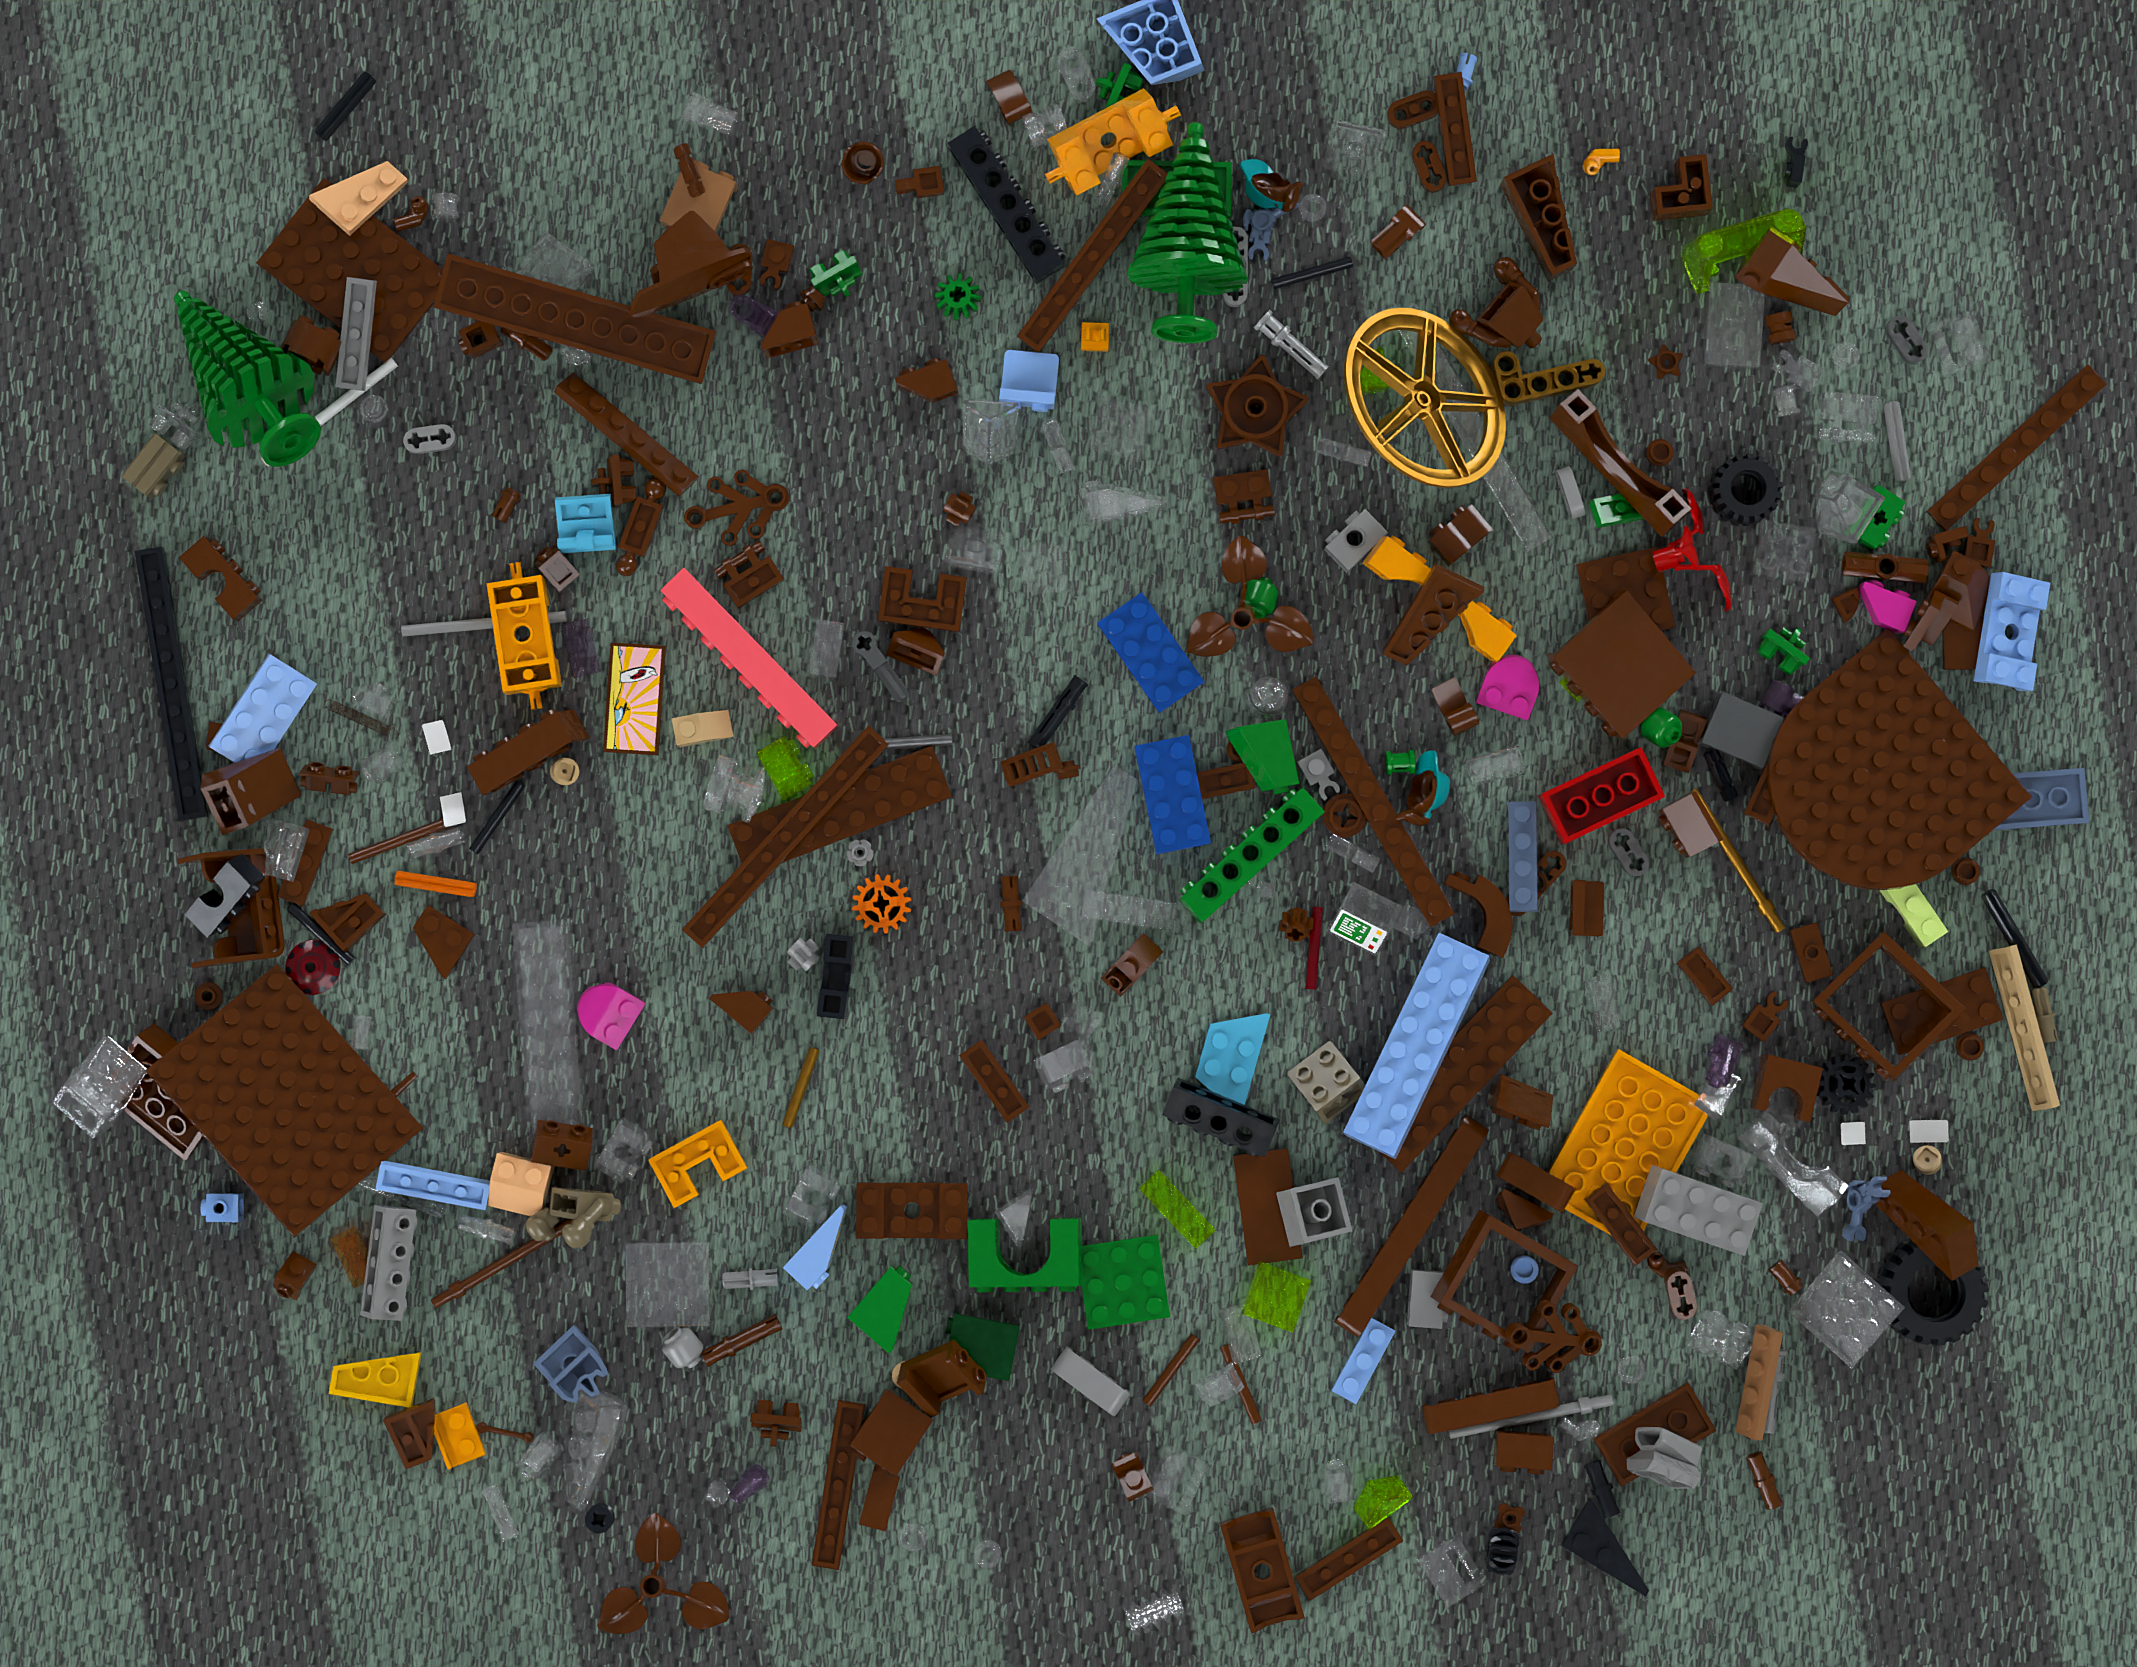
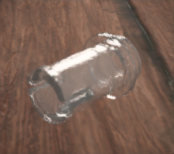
(361, 1032)

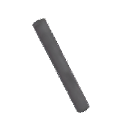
(919, 741)

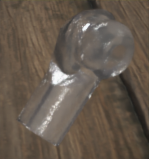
(1581, 1430)

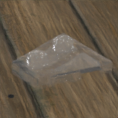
(283, 848)

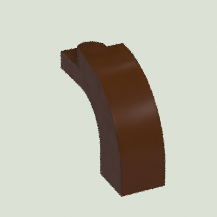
(1496, 912)

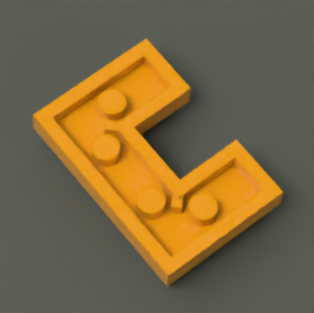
(674, 1162)

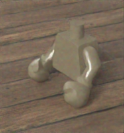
(576, 1204)

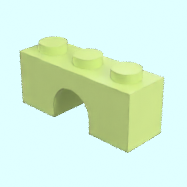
(1917, 914)

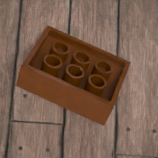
(154, 1103)

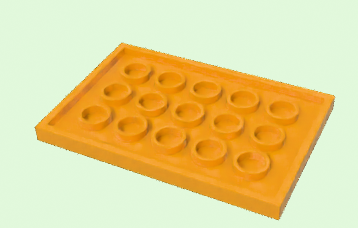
(1624, 1128)

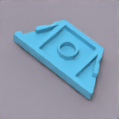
(1232, 1055)

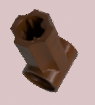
(1402, 228)

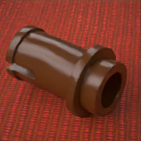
(506, 504)
(1785, 1277)

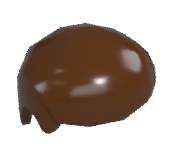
(866, 154)

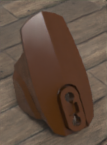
(688, 265)

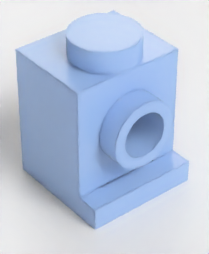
(232, 1203)

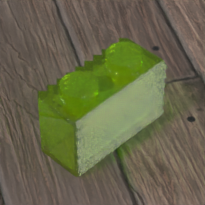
(785, 768)

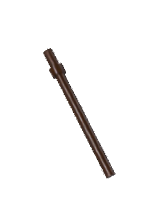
(458, 1289)

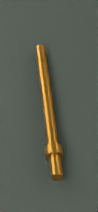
(1765, 906)

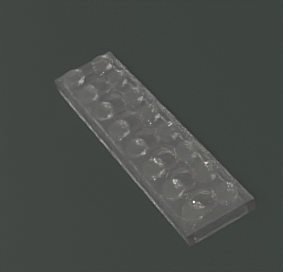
(547, 1023)

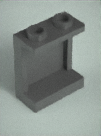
(1741, 730)

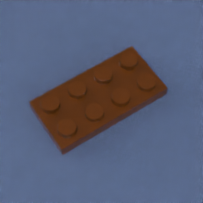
(1917, 1013)

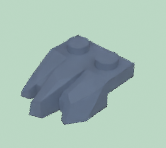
(572, 1365)

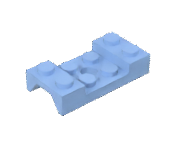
(2016, 603)

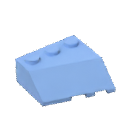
(1155, 39)

